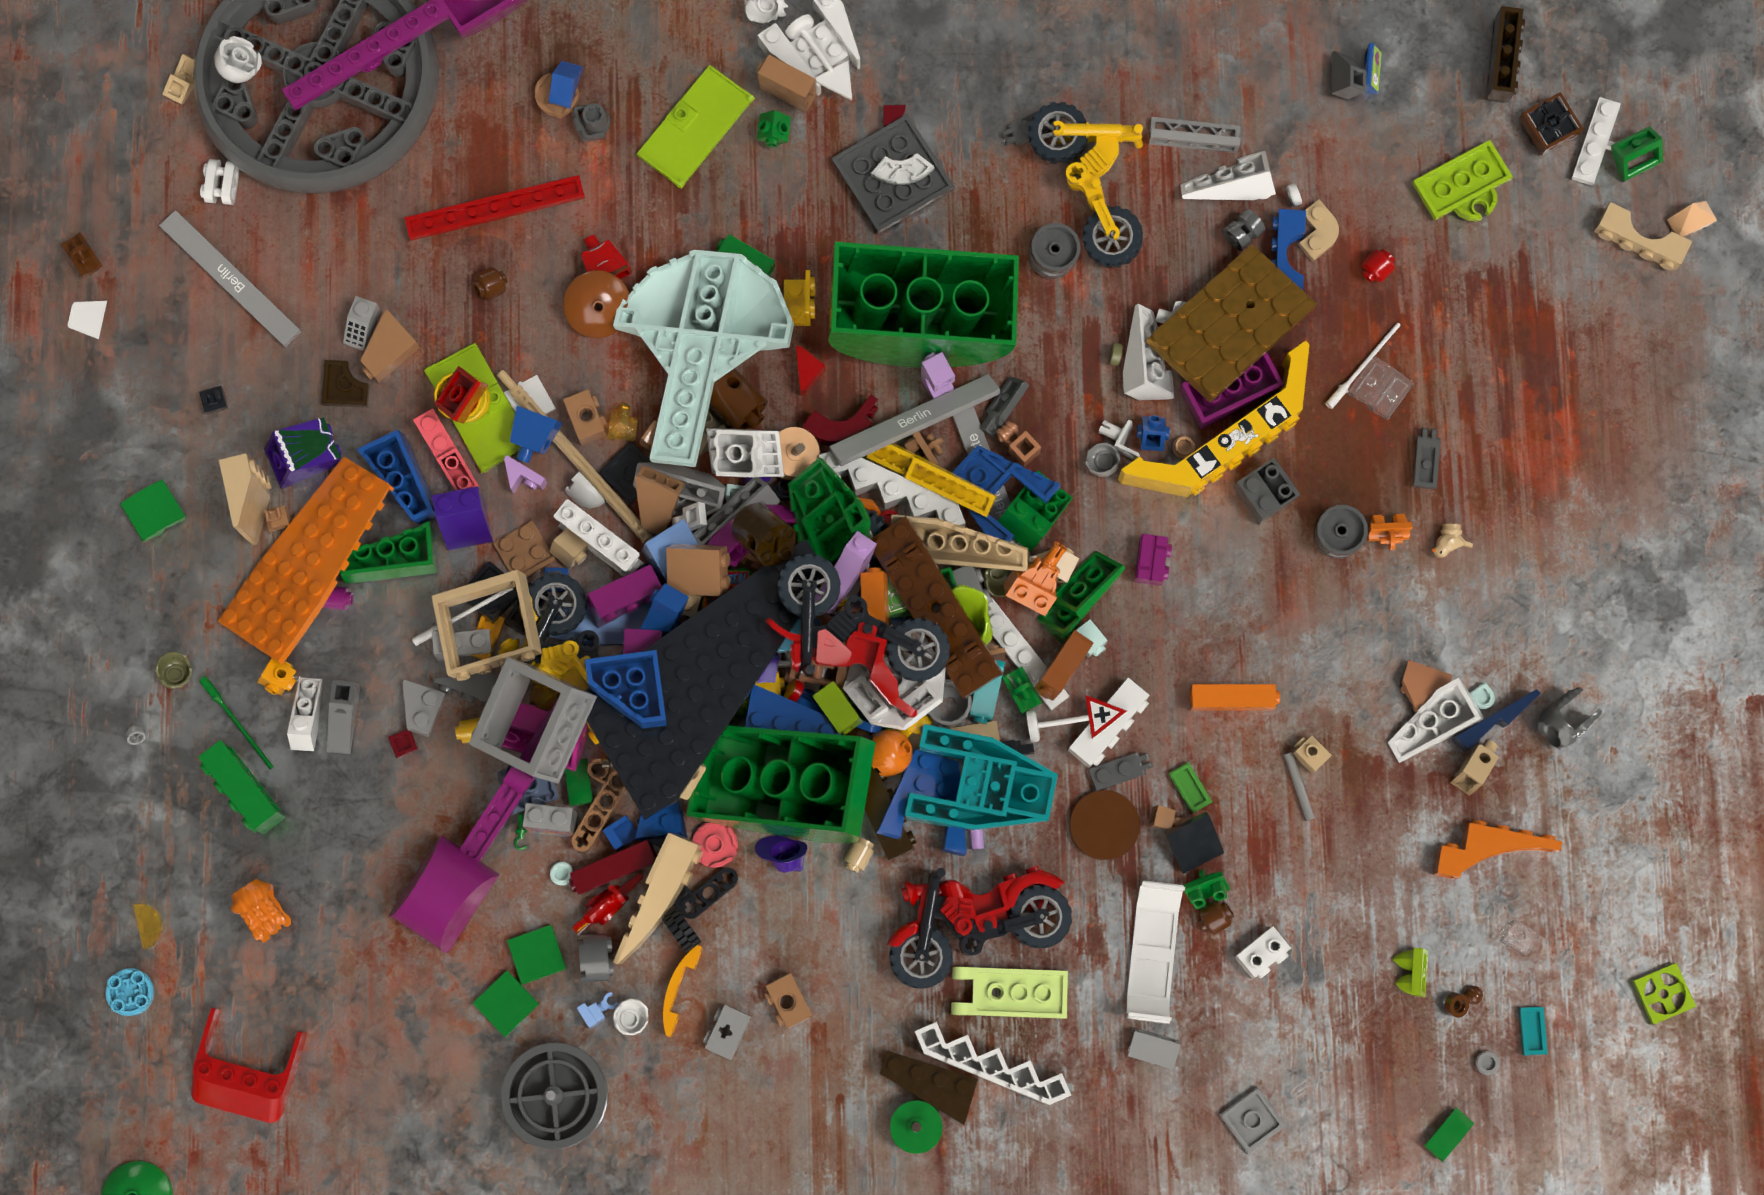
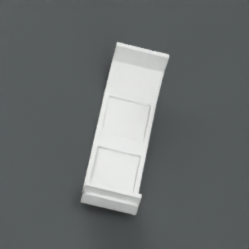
(1153, 952)

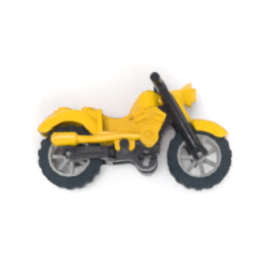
(567, 657)

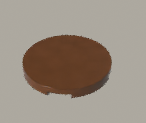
(1104, 825)

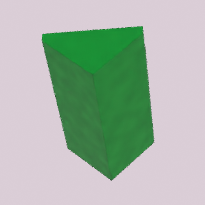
(1080, 594)

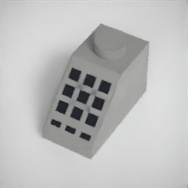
(361, 323)

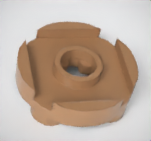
(542, 93)

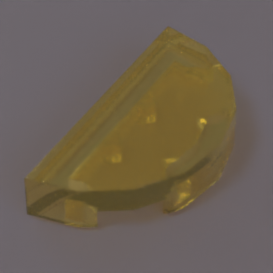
(149, 924)

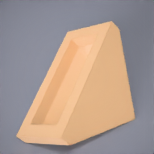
(1691, 219)

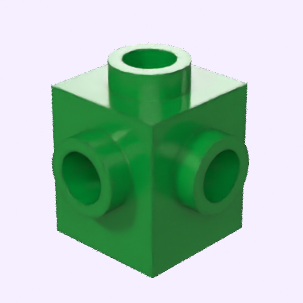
(773, 128)

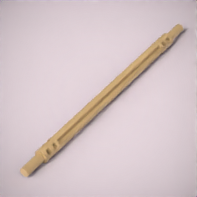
(580, 463)

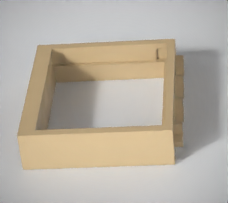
(474, 591)

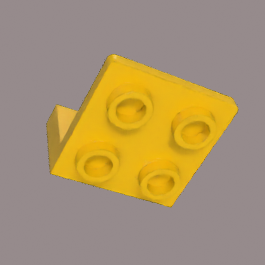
(798, 299)

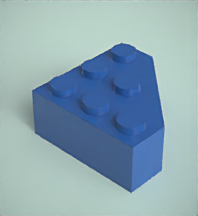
(630, 685)

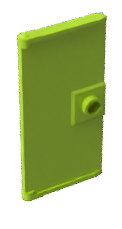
(695, 126)
(490, 435)

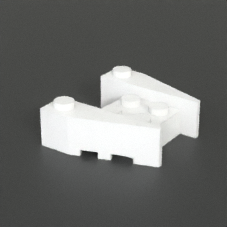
(831, 36)

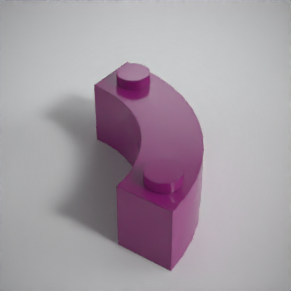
(735, 550)

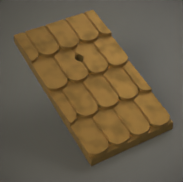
(1231, 323)

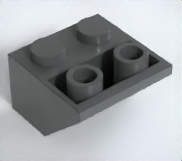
(1266, 491)

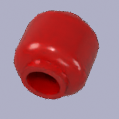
(1378, 266)

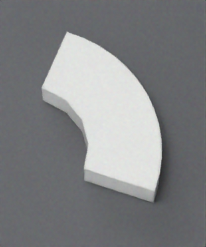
(902, 172)

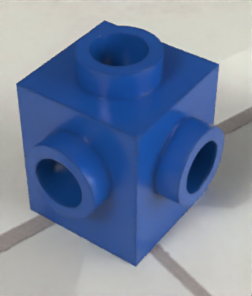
(1153, 433)

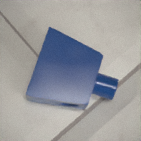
(532, 432)

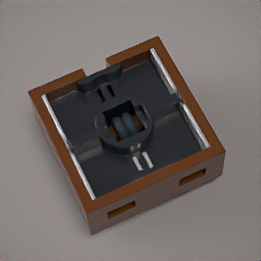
(1551, 123)

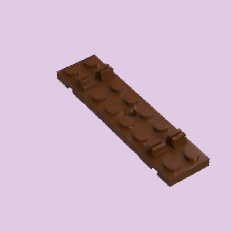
(922, 585)

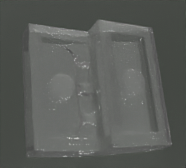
(1380, 387)

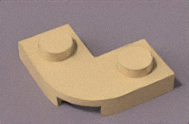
(1325, 231)

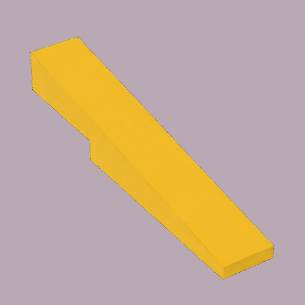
(934, 478)

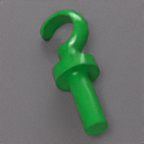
(520, 831)

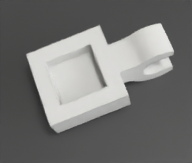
(693, 515)

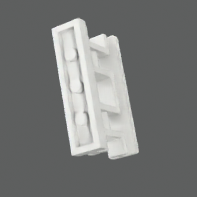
(601, 540)

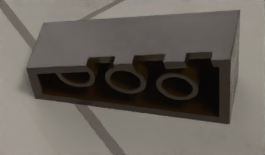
(935, 1085)

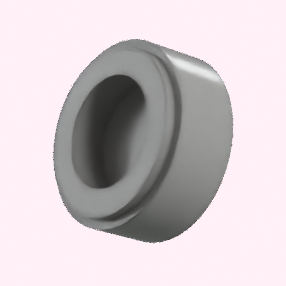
(1487, 1063)

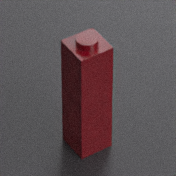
(613, 867)

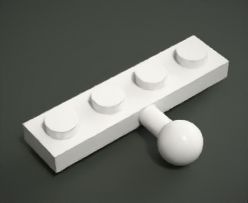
(1596, 141)

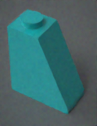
(985, 700)

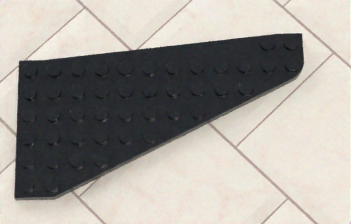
(705, 678)

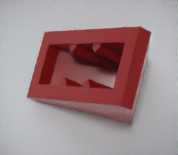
(809, 369)

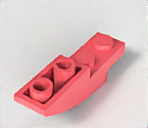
(445, 451)

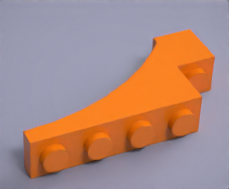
(1484, 842)

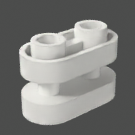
(210, 190)

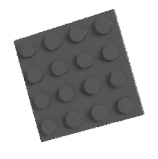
(885, 202)

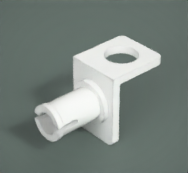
(1120, 435)

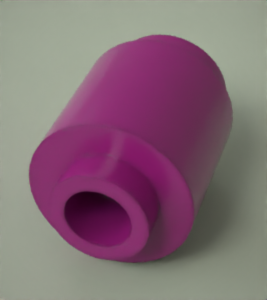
(340, 599)

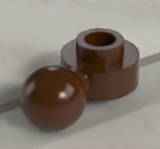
(1458, 1004)

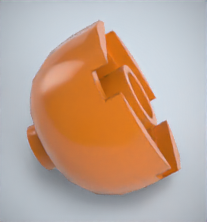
(891, 752)

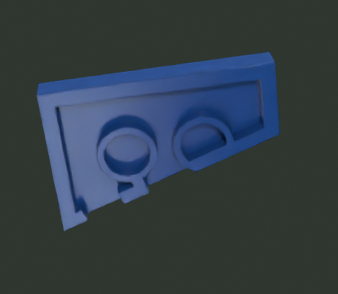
(661, 823)

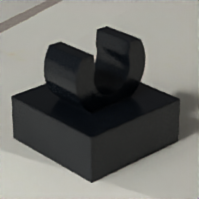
(213, 400)

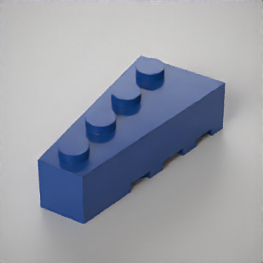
(396, 464)
(775, 712)

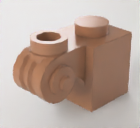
(1021, 447)

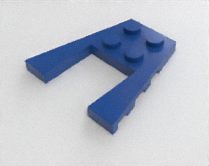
(991, 473)
(930, 777)

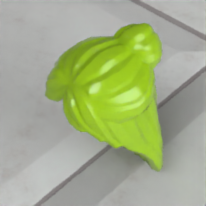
(976, 607)

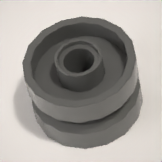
(1049, 263)
(1335, 544)

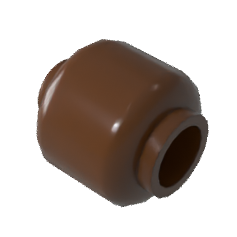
(489, 283)
(1215, 917)

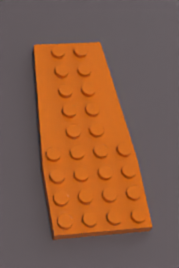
(302, 564)

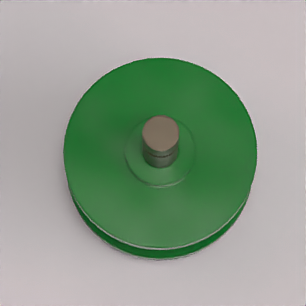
(916, 1127)

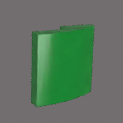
(152, 510)

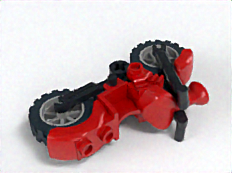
(975, 918)

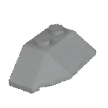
(697, 488)

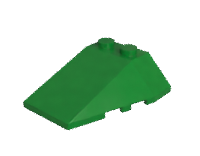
(826, 510)

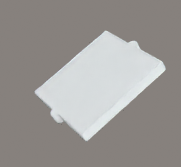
(536, 391)

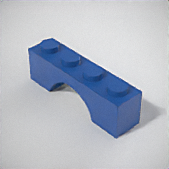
(1288, 228)

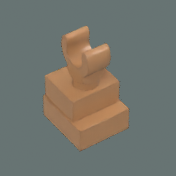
(277, 518)
(1164, 818)

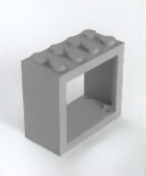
(561, 730)

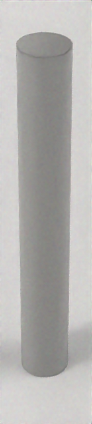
(1299, 787)

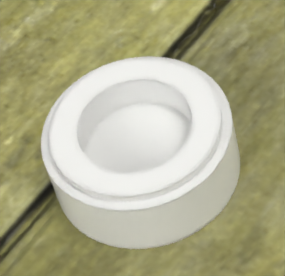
(1294, 195)

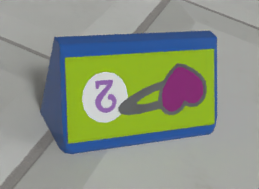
(1372, 65)

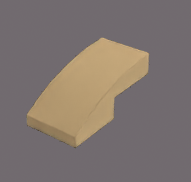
(181, 82)

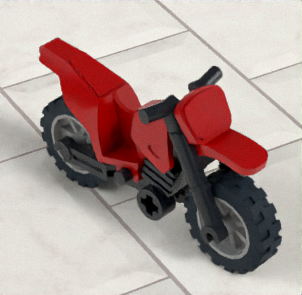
(866, 633)

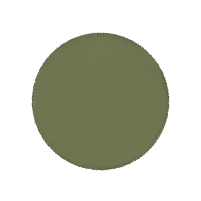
(1115, 354)

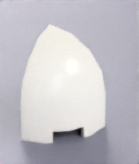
(584, 493)

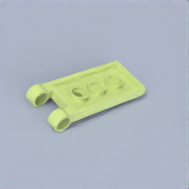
(1022, 992)

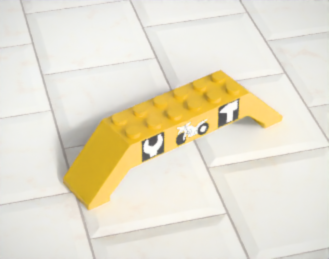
(1231, 445)

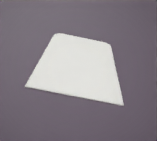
(87, 317)

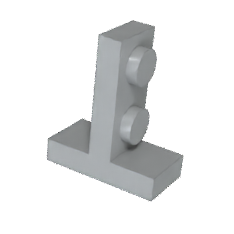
(467, 643)

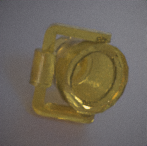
(621, 424)
(543, 697)

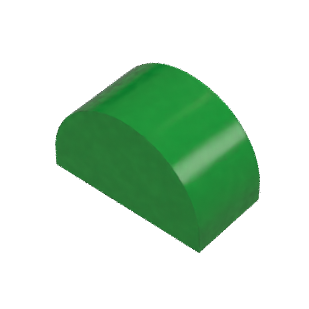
(921, 301)

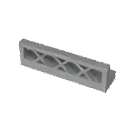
(1193, 139)

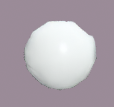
(630, 1017)

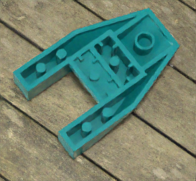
(994, 788)

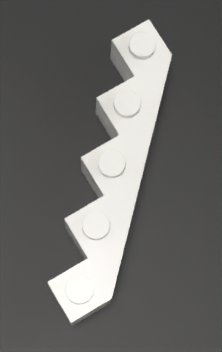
(896, 490)
(991, 1066)

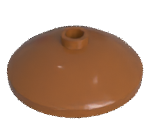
(584, 293)

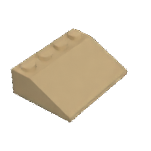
(246, 494)

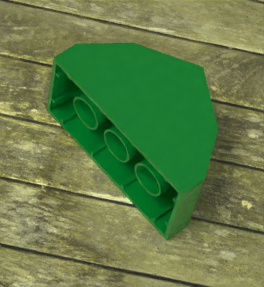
(786, 784)

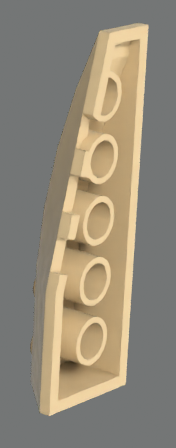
(966, 547)
(665, 882)

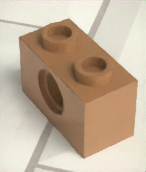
(586, 430)
(787, 987)

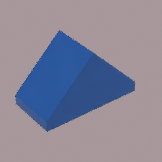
(564, 84)

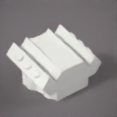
(745, 452)

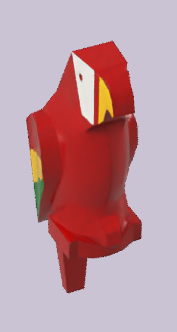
(605, 905)

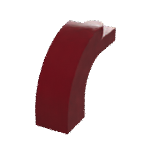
(831, 432)

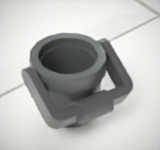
(594, 122)

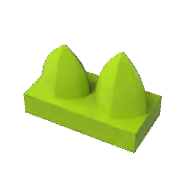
(1415, 961)

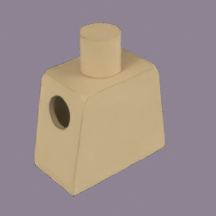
(1476, 767)

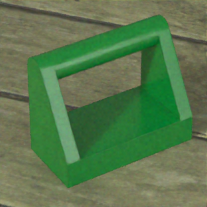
(1635, 146)

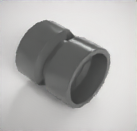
(1241, 232)

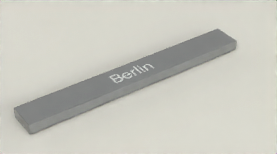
(230, 278)
(914, 420)

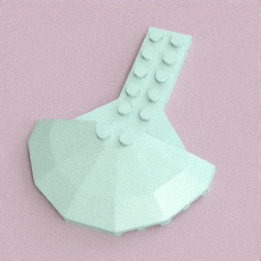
(700, 323)

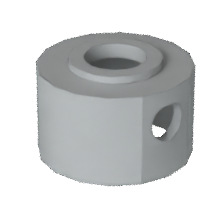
(961, 713)

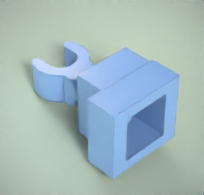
(593, 1014)

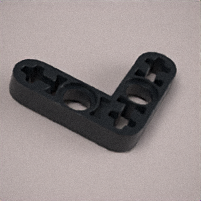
(688, 896)

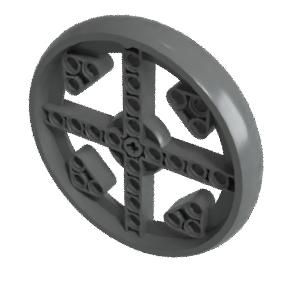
(328, 173)

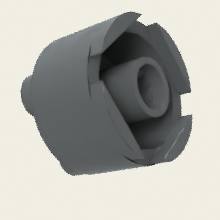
(594, 957)

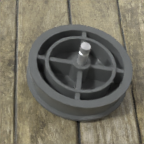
(554, 1096)

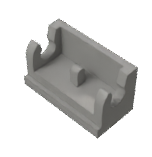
(1153, 1048)

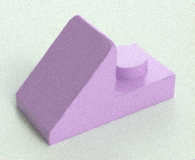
(517, 472)

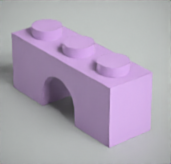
(937, 375)

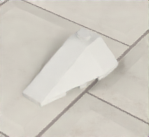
(1243, 181)
(1144, 368)
(1441, 717)

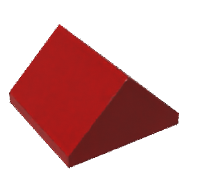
(460, 395)

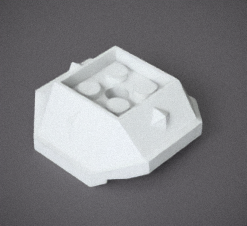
(920, 695)

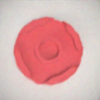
(718, 844)

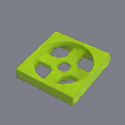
(1657, 980)

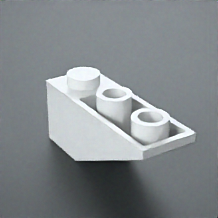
(305, 715)

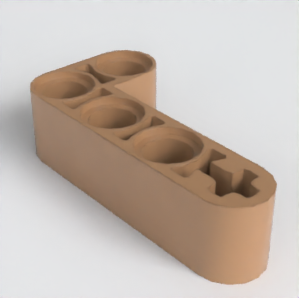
(596, 808)

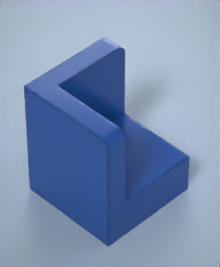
(621, 833)

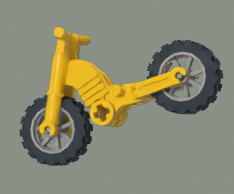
(1090, 169)

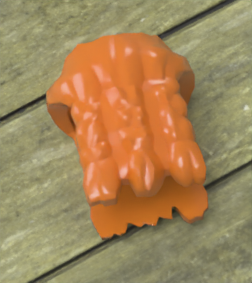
(259, 909)

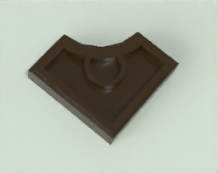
(341, 387)

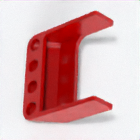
(239, 1087)

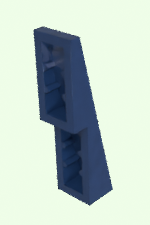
(1504, 717)

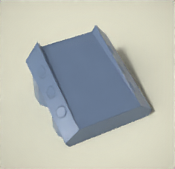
(539, 792)

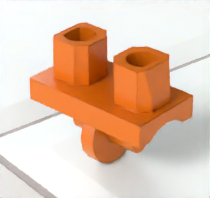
(1389, 532)

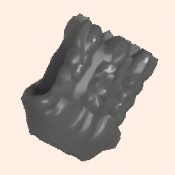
(1552, 718)

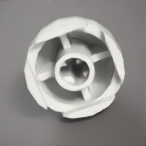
(237, 60)

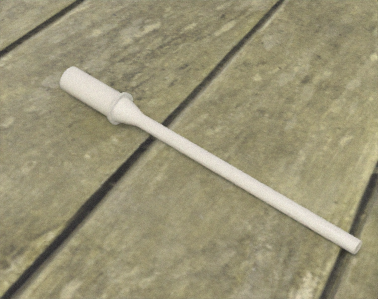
(1340, 392)
(424, 636)

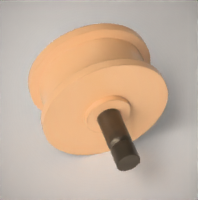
(797, 450)

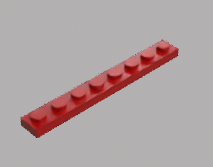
(494, 208)

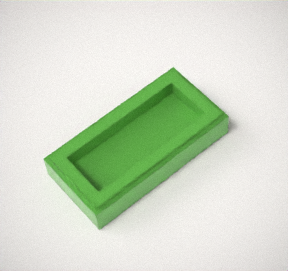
(1190, 788)

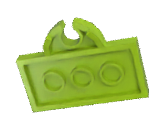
(1463, 183)

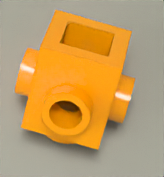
(277, 677)

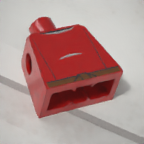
(604, 257)

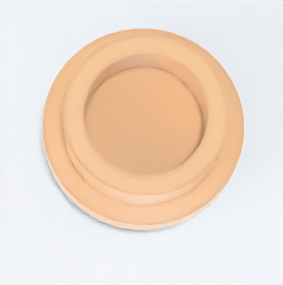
(1183, 447)

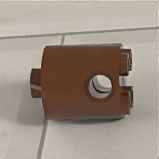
(737, 401)

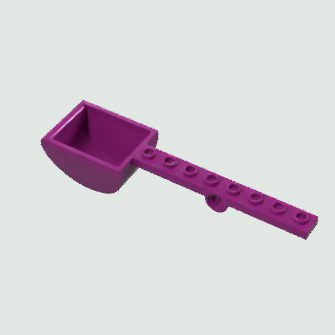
(465, 15)
(452, 877)

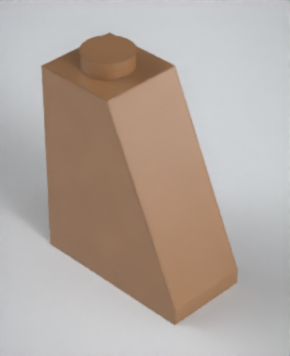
(387, 348)
(656, 498)

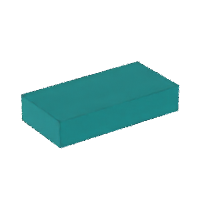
(1533, 1031)

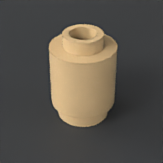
(858, 855)

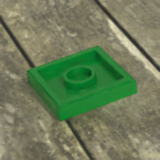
(536, 954)
(506, 1003)

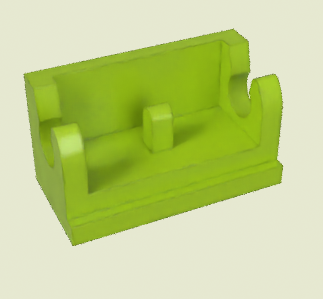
(837, 708)

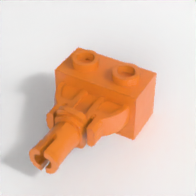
(1038, 584)

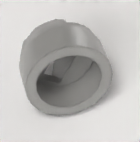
(132, 738)

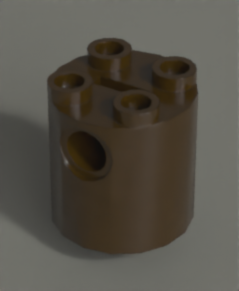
(764, 534)

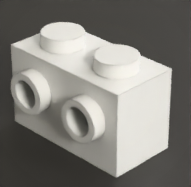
(1262, 953)

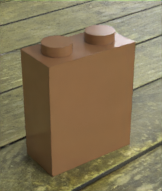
(786, 83)
(698, 569)

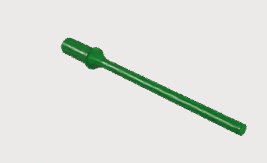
(216, 696)

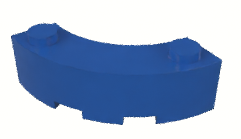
(665, 610)

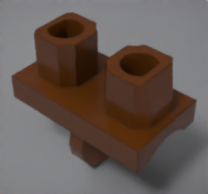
(82, 255)

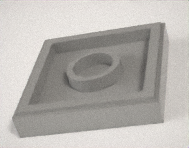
(1252, 1120)

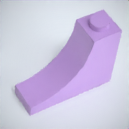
(849, 566)

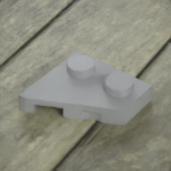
(421, 707)

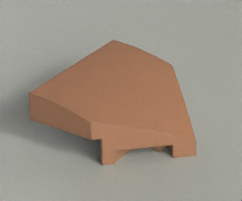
(1421, 683)

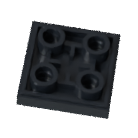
(1194, 842)

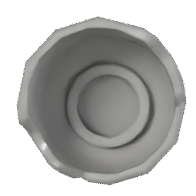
(1102, 460)

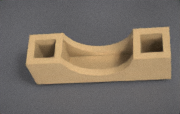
(1617, 226)

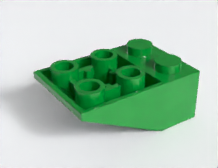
(1031, 518)

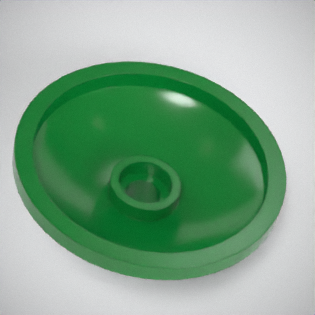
(137, 1178)

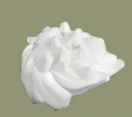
(764, 10)

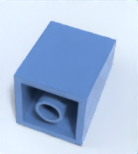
(655, 549)

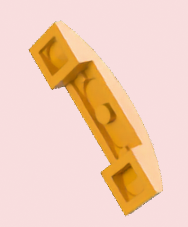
(690, 961)

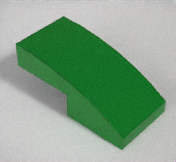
(579, 785)
(1449, 1134)

